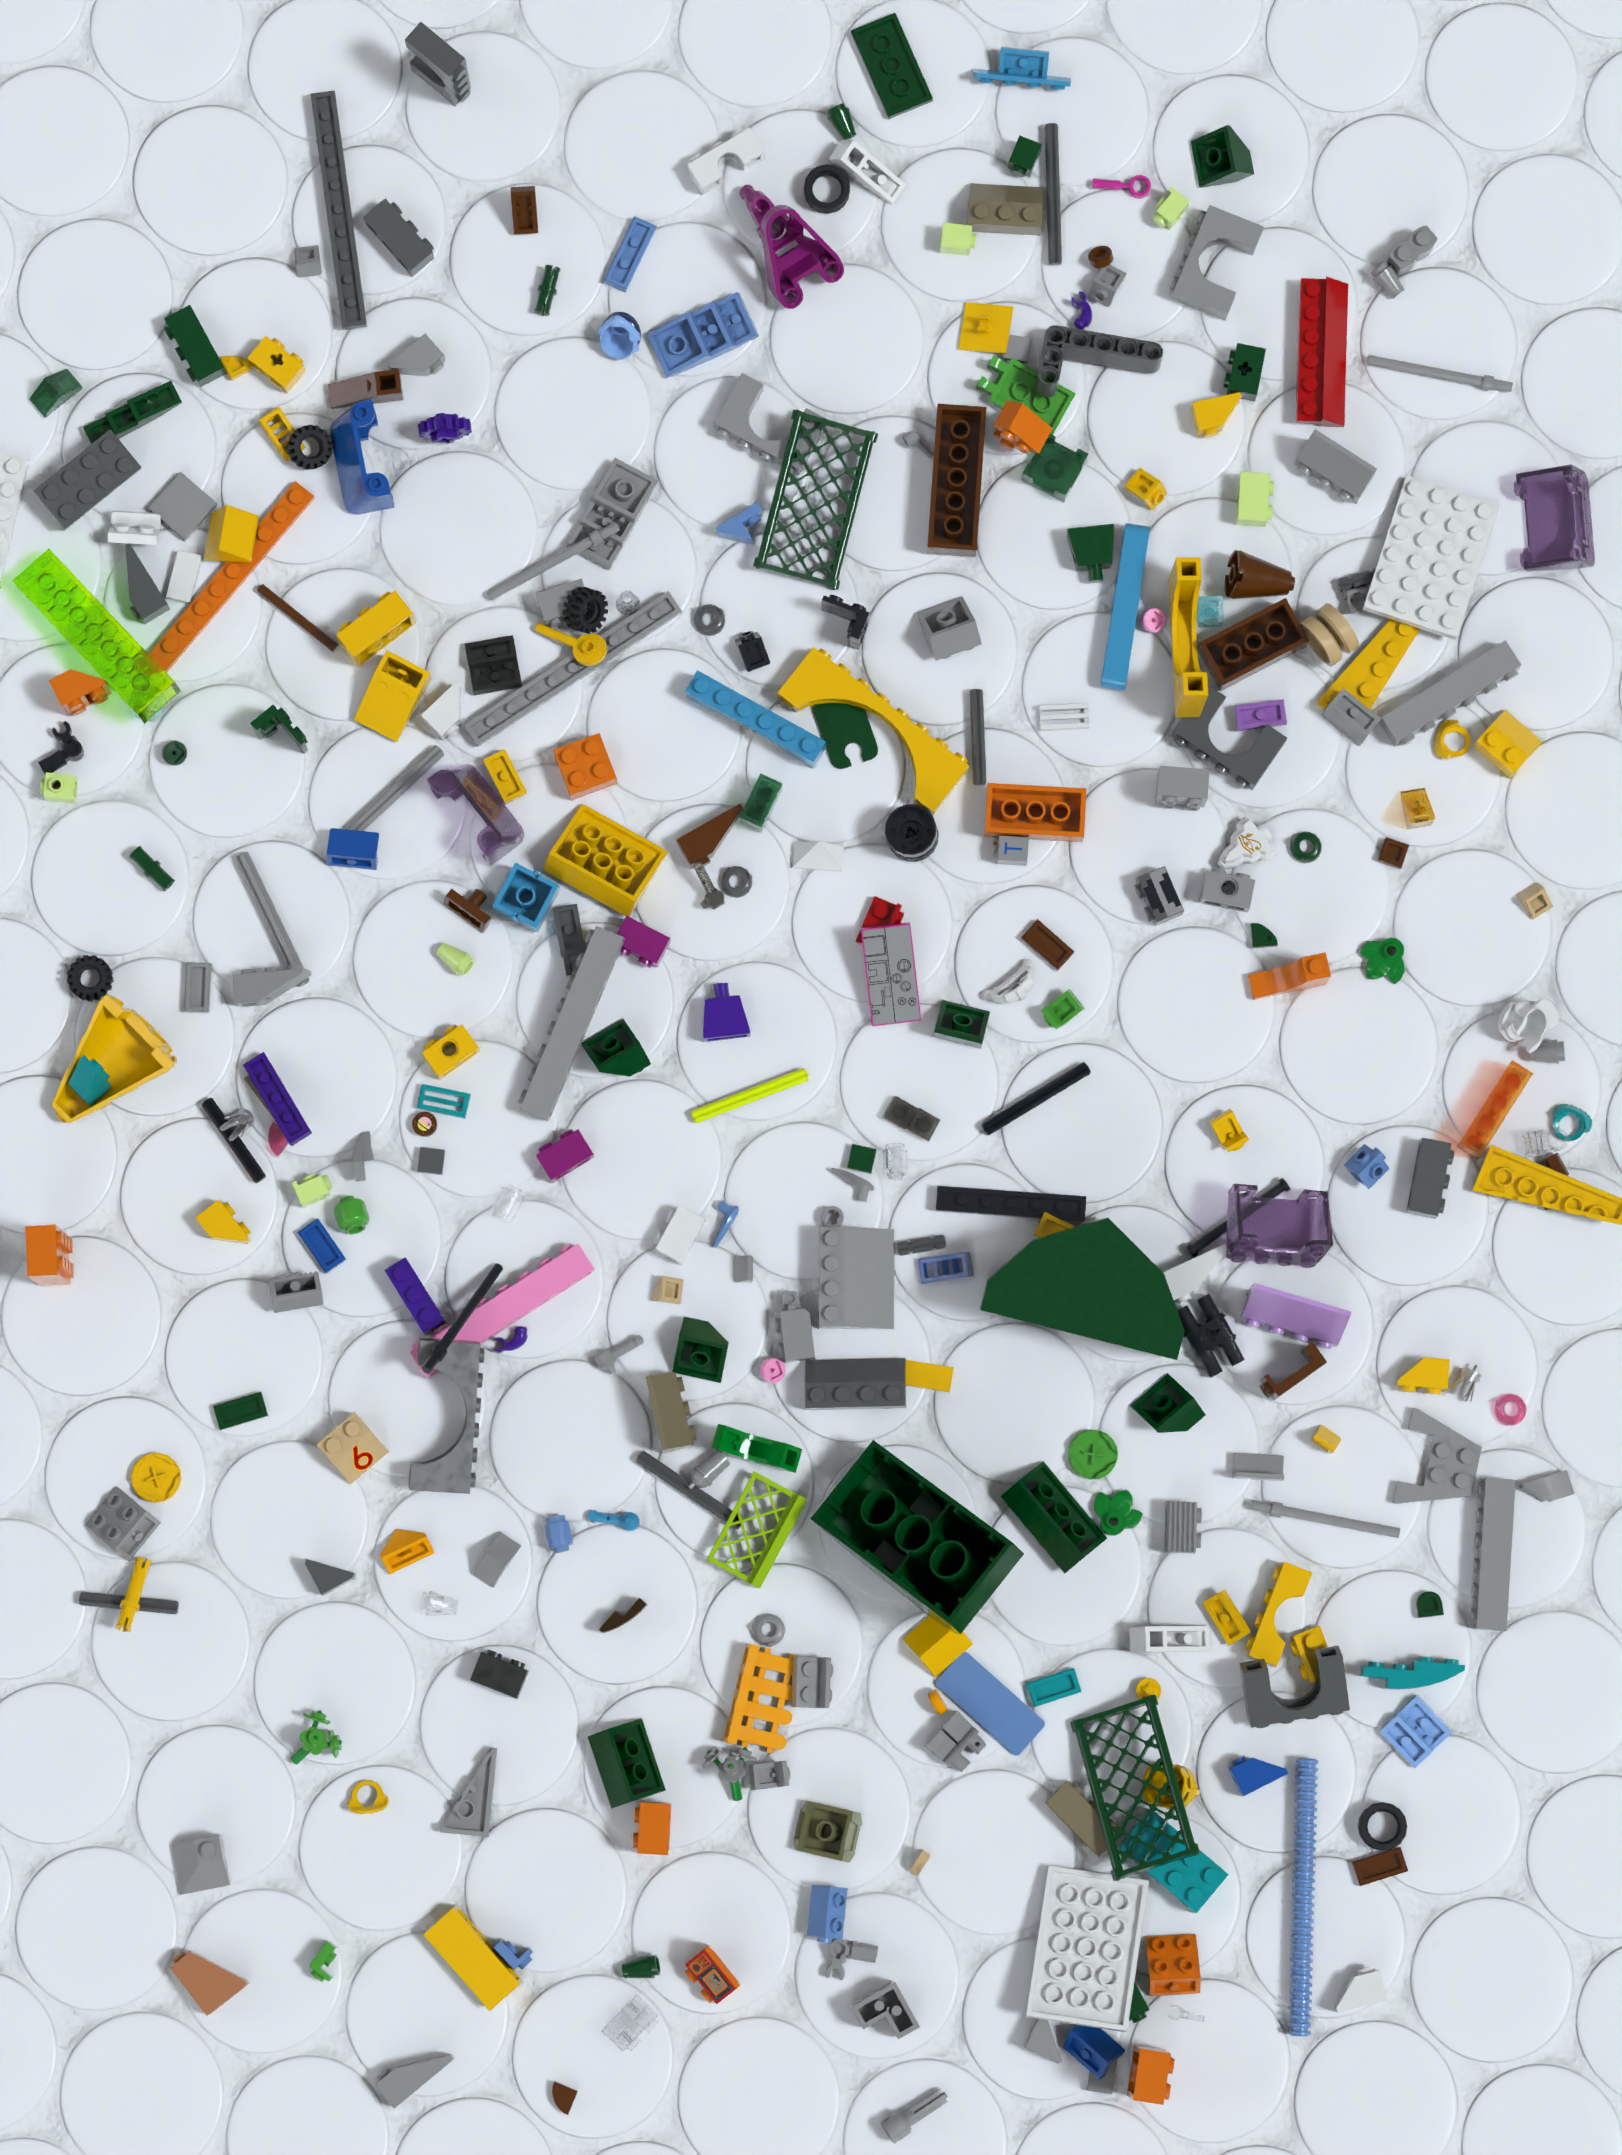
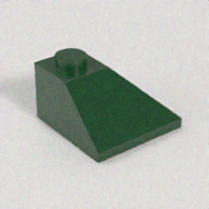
(1221, 158)
(616, 1051)
(700, 1351)
(1168, 1407)

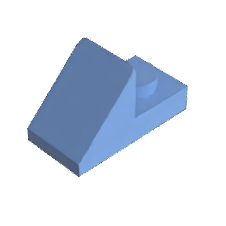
(735, 528)

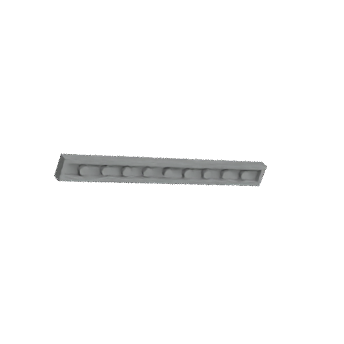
(570, 671)

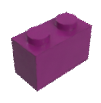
(643, 942)
(564, 1155)

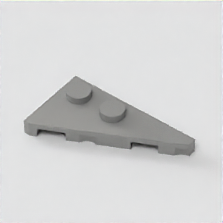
(473, 1810)

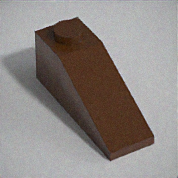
(705, 840)

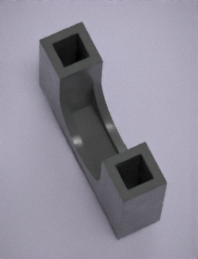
(438, 64)
(1244, 767)
(1326, 1697)

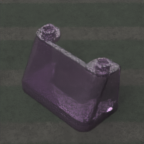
(1556, 519)
(503, 829)

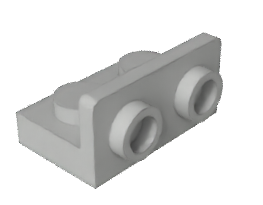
(811, 1682)

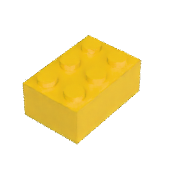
(375, 627)

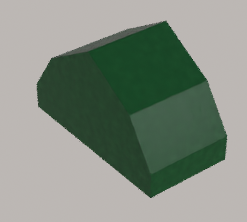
(1090, 1286)
(917, 1538)

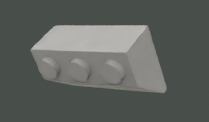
(1335, 467)

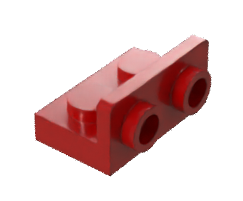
(881, 913)

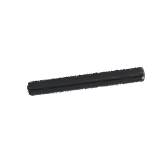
(1036, 1098)

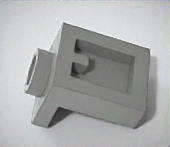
(1106, 285)

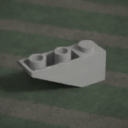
(261, 988)

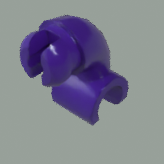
(1086, 313)
(516, 1342)

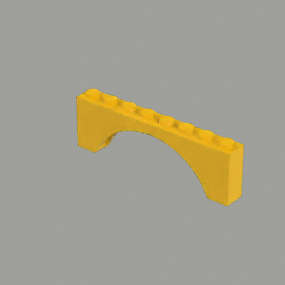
(822, 681)

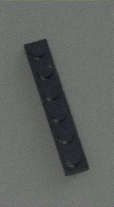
(1010, 1203)

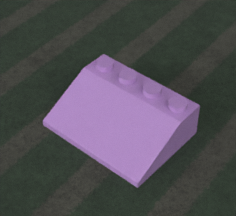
(1295, 1315)

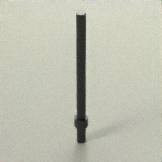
(439, 1350)

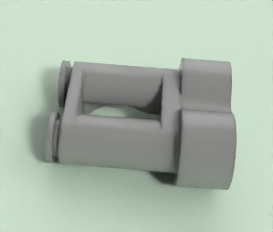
(1352, 594)

